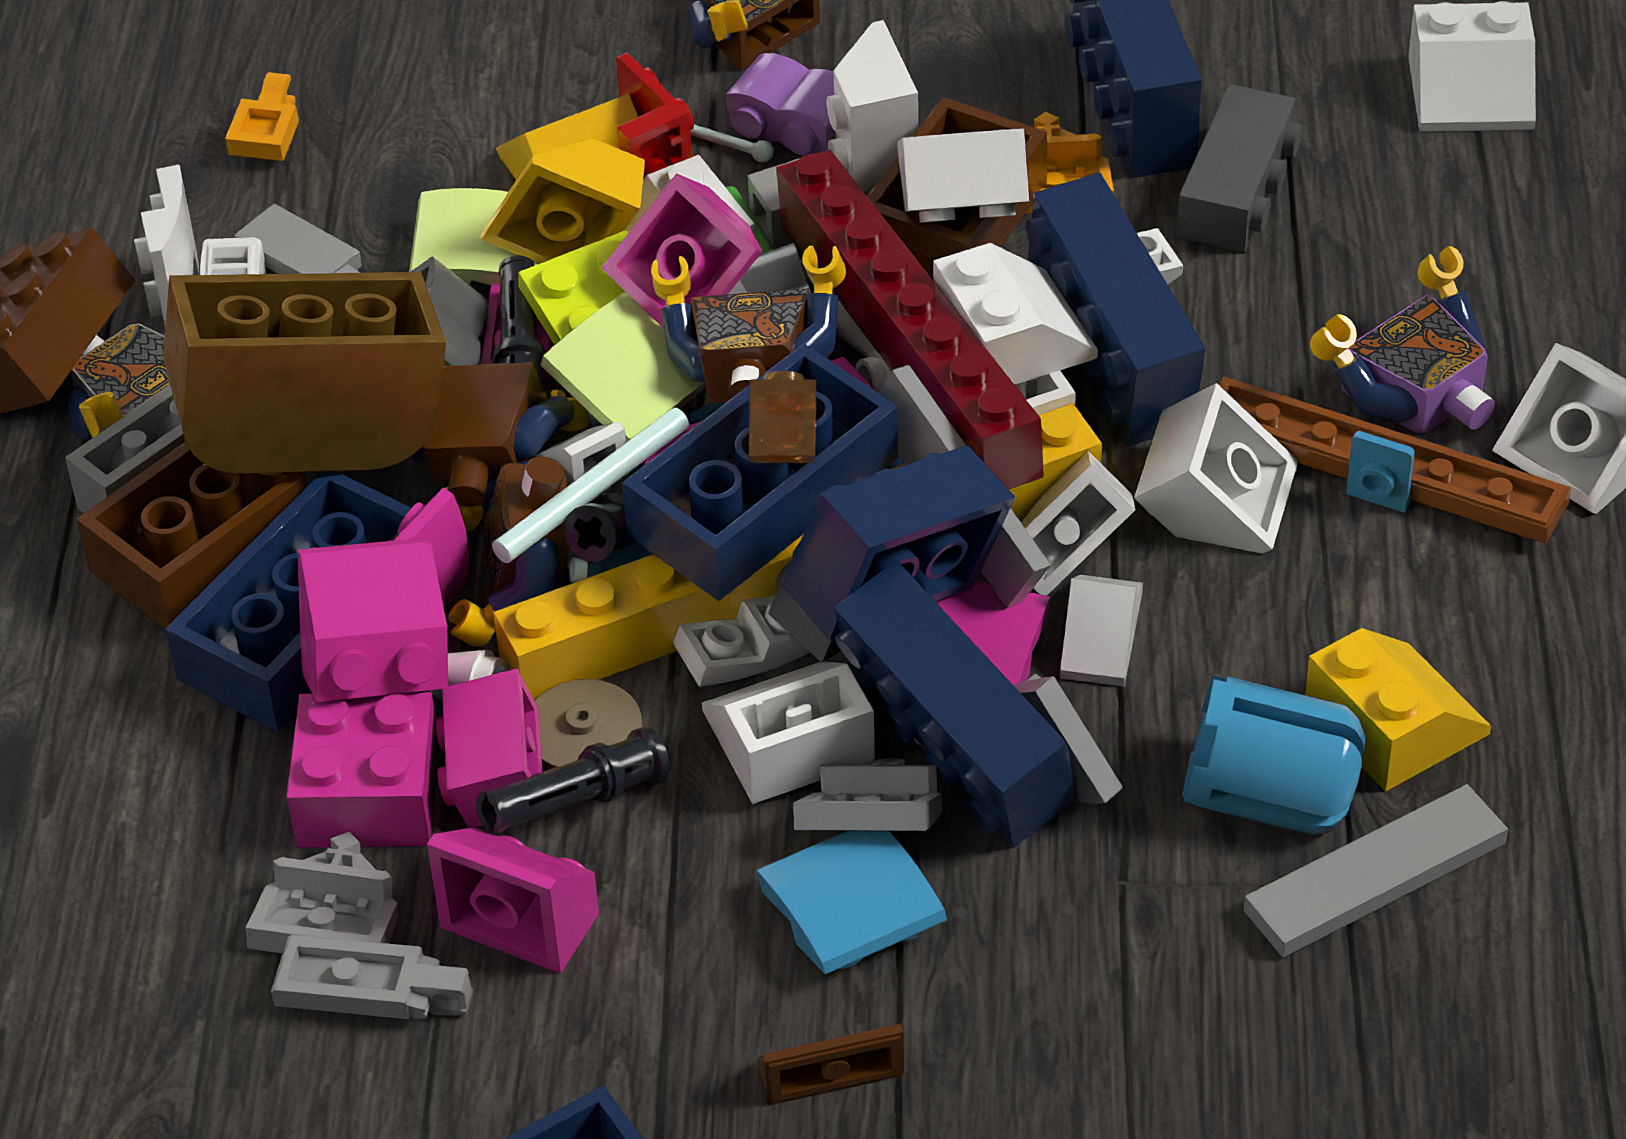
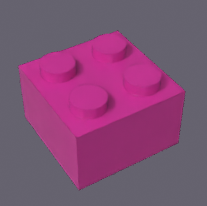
(364, 770)

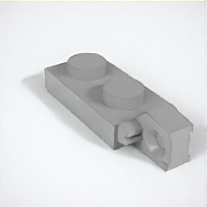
(367, 979)

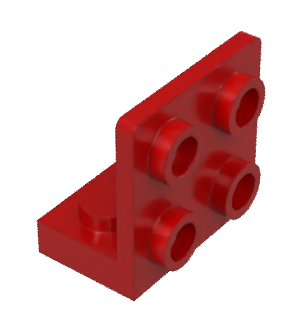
(663, 122)

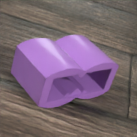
(783, 104)

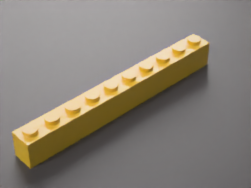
(637, 607)

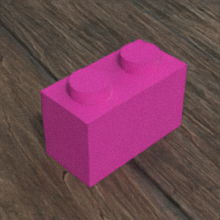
(486, 738)

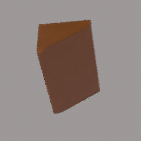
(832, 1064)

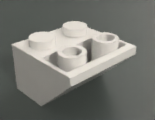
(792, 726)

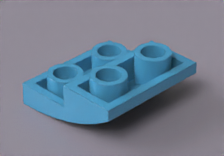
(851, 897)

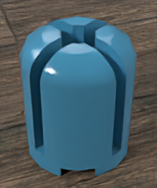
(1274, 757)

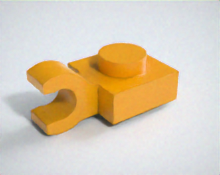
(267, 125)

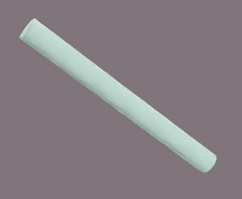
(590, 485)

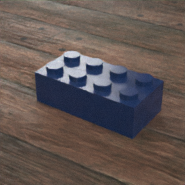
(1140, 81)
(1109, 280)
(728, 517)
(244, 628)
(954, 705)

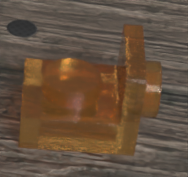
(782, 419)

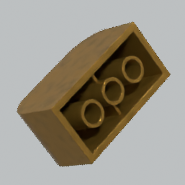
(303, 369)

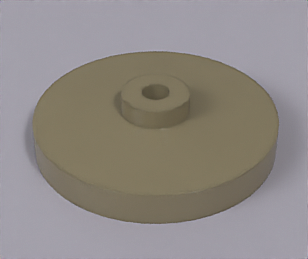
(581, 715)

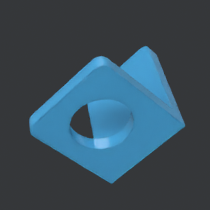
(1380, 471)

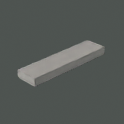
(923, 429)
(1375, 870)

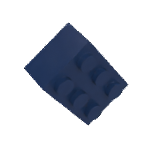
(926, 515)

